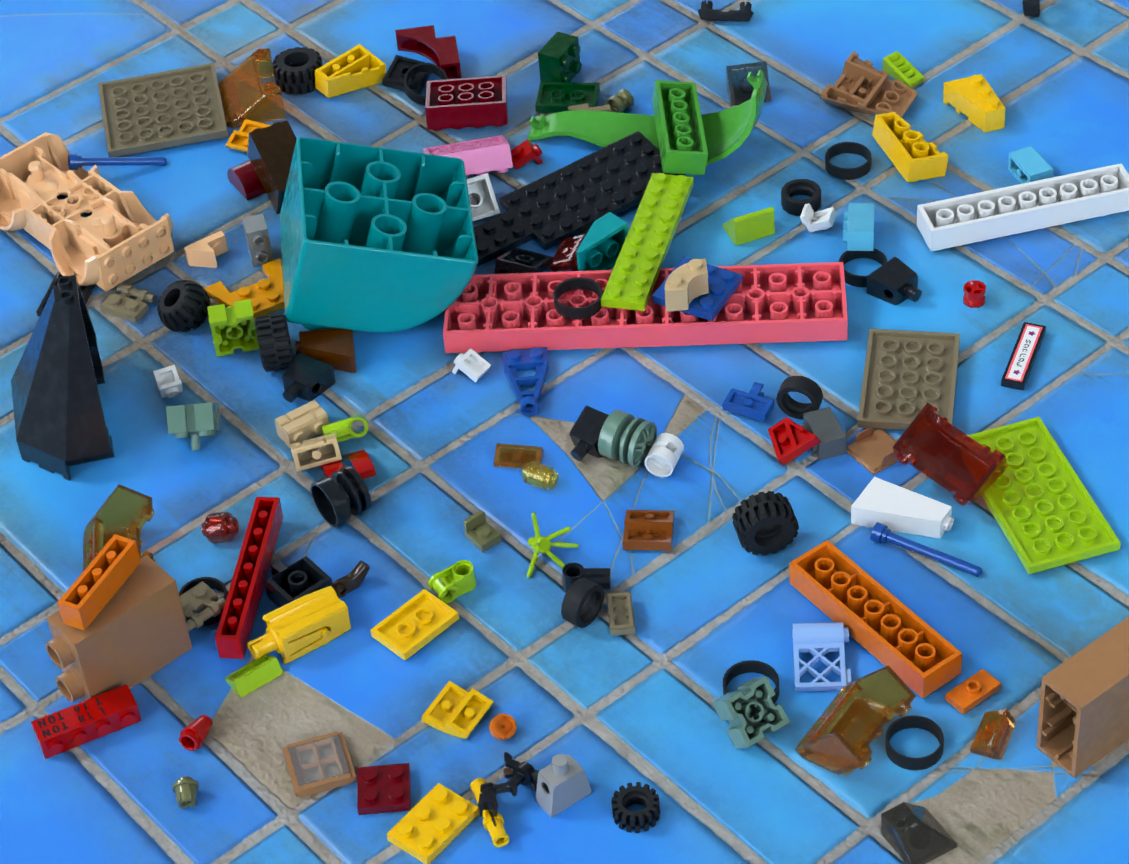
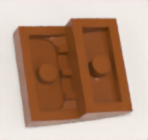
(648, 530)

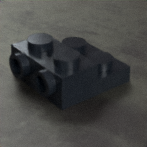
(521, 261)

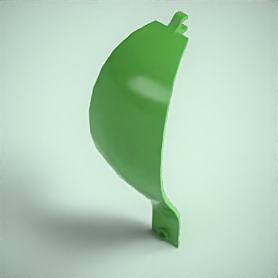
(723, 129)

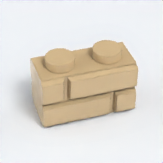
(301, 423)
(315, 452)

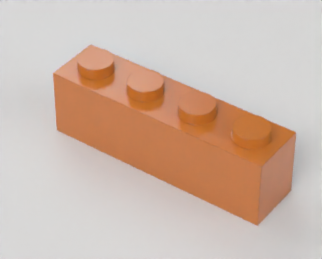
(99, 582)

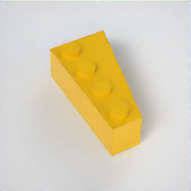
(908, 149)

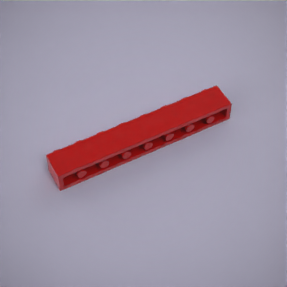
(249, 578)

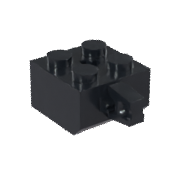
(295, 581)

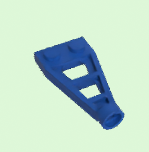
(526, 360)

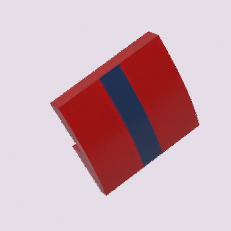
(358, 460)

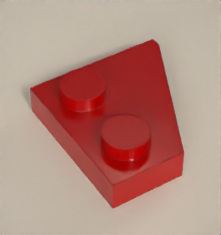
(790, 440)

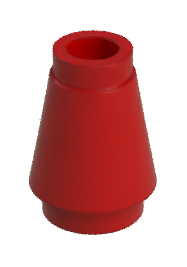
(195, 733)

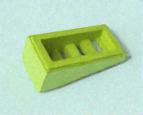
(900, 68)

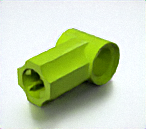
(343, 428)

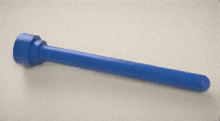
(76, 161)
(882, 534)

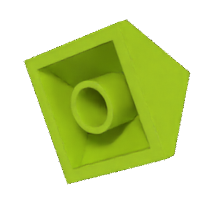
(751, 226)

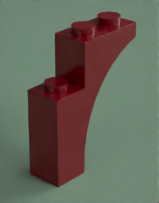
(440, 51)

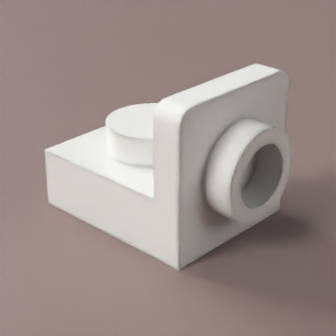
(471, 364)

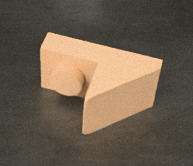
(204, 252)

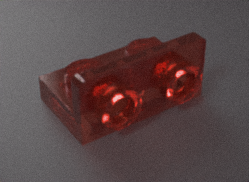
(566, 254)

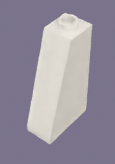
(901, 510)

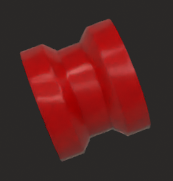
(974, 294)

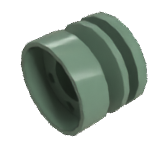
(626, 438)

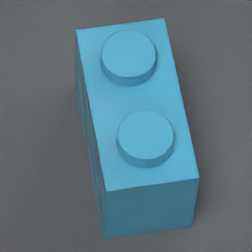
(1028, 165)

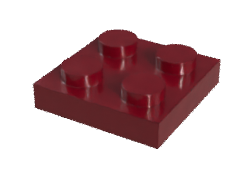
(383, 789)

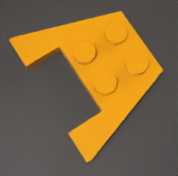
(265, 295)

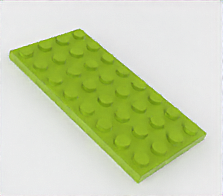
(1043, 500)

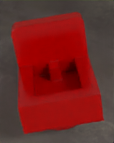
(524, 153)

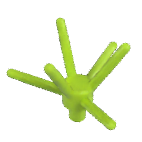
(542, 544)

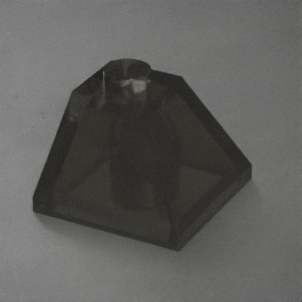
(915, 833)

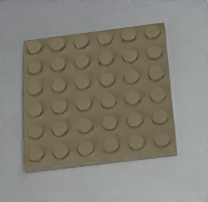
(162, 110)

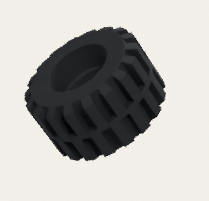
(296, 70)
(274, 342)
(765, 523)

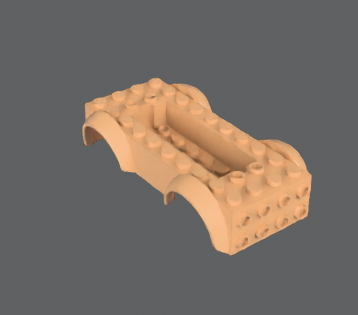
(99, 248)

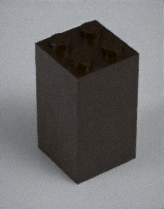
(271, 157)

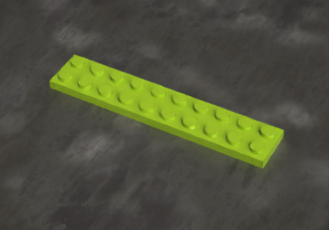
(647, 242)

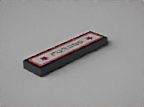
(1023, 356)

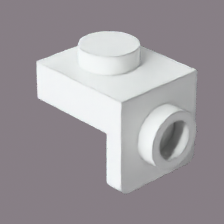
(817, 220)
(168, 381)

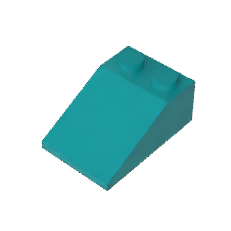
(602, 244)

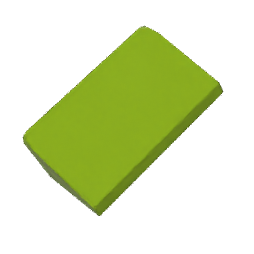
(254, 675)

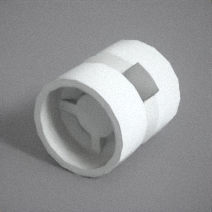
(664, 455)

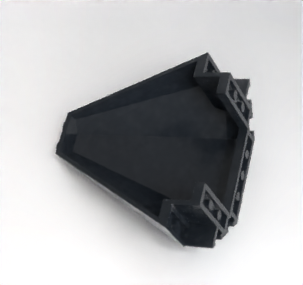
(57, 389)

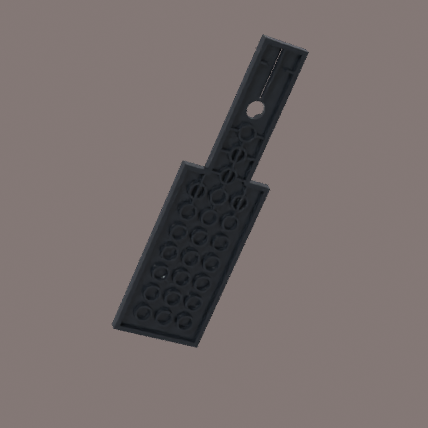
(571, 198)

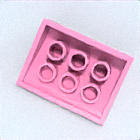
(478, 154)

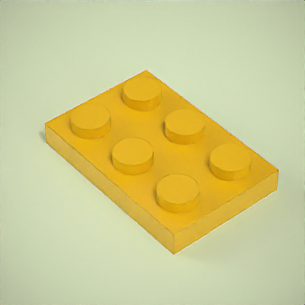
(414, 624)
(433, 824)

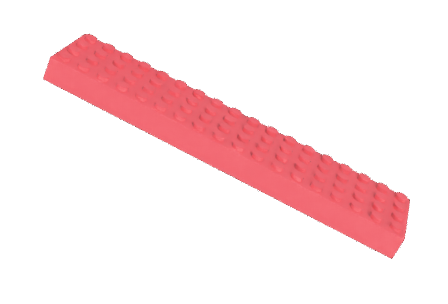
(768, 307)

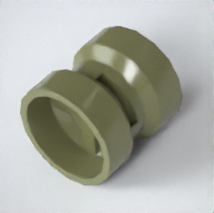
(621, 101)

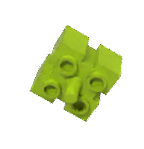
(233, 327)

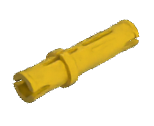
(497, 832)

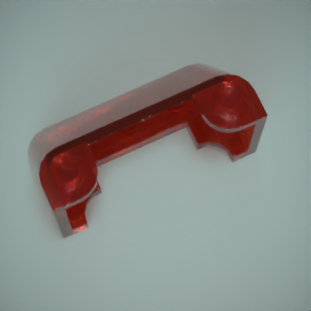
(949, 456)

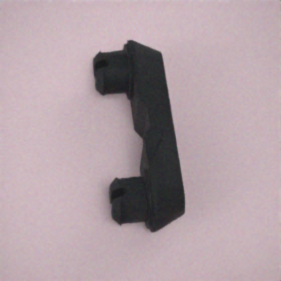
(742, 15)

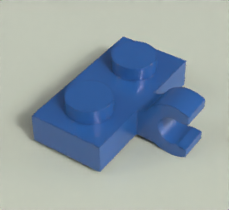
(749, 404)

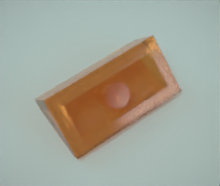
(516, 455)
(993, 734)

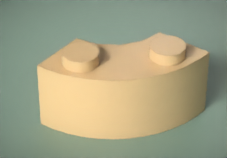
(686, 284)

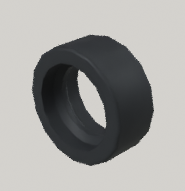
(800, 187)
(802, 385)
(582, 602)

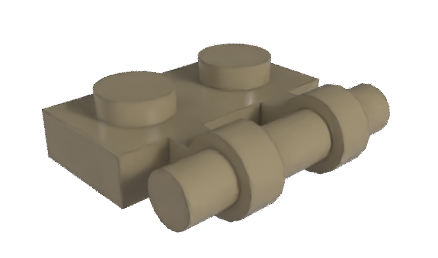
(125, 307)
(200, 604)

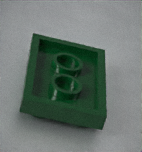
(558, 96)

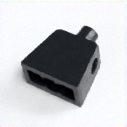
(894, 283)
(306, 378)
(586, 433)

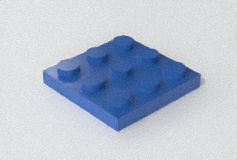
(721, 287)

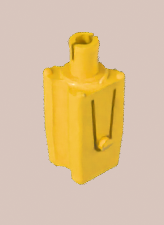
(302, 625)

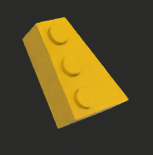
(349, 72)
(975, 100)

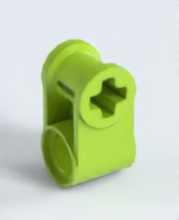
(454, 581)

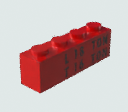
(86, 721)

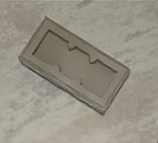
(620, 613)

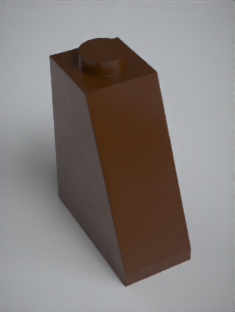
(330, 347)

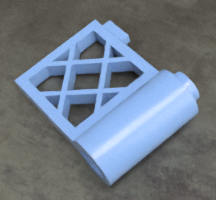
(819, 640)

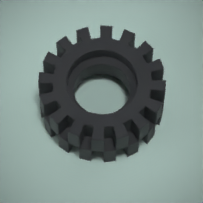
(635, 819)

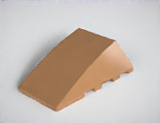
(868, 90)

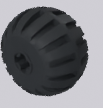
(183, 306)

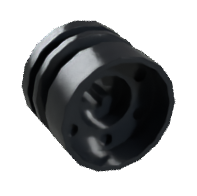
(340, 496)

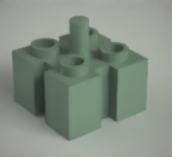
(193, 421)
(751, 712)

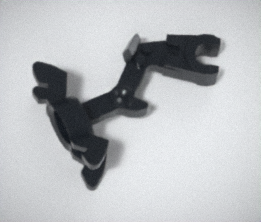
(523, 774)

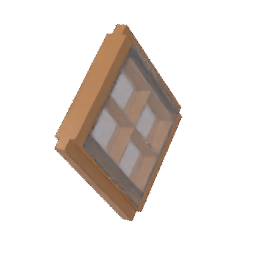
(319, 764)

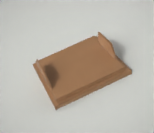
(873, 450)

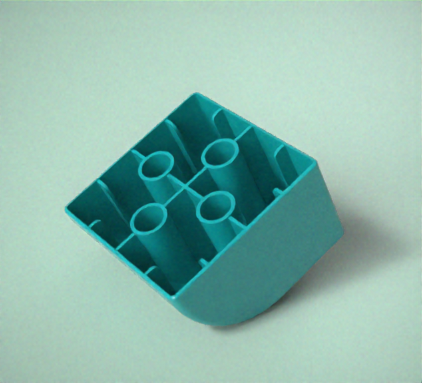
(373, 236)

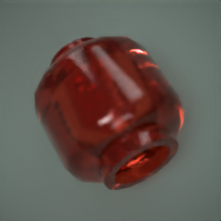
(220, 527)

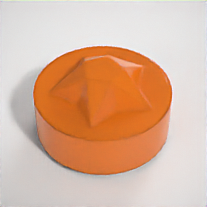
(502, 727)

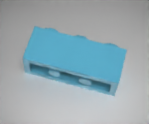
(859, 227)

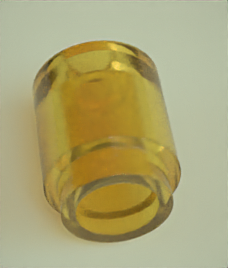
(539, 475)

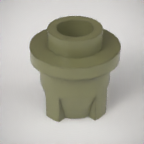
(186, 791)

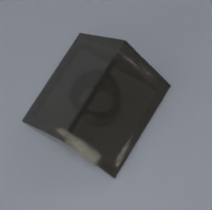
(738, 87)

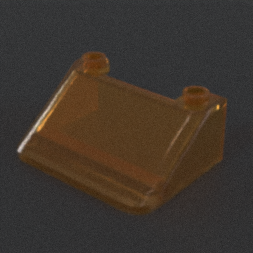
(245, 95)

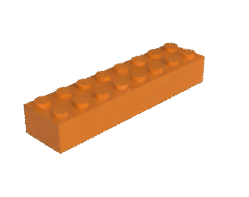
(875, 618)

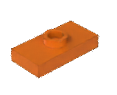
(973, 691)

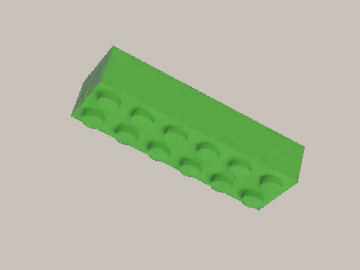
(679, 127)

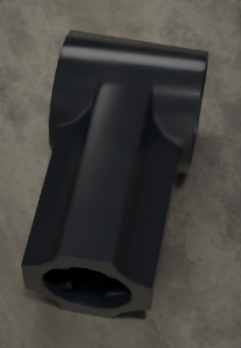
(574, 571)

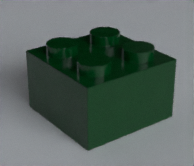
(560, 58)

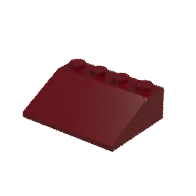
(466, 103)

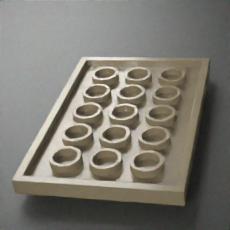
(904, 374)

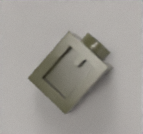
(480, 532)

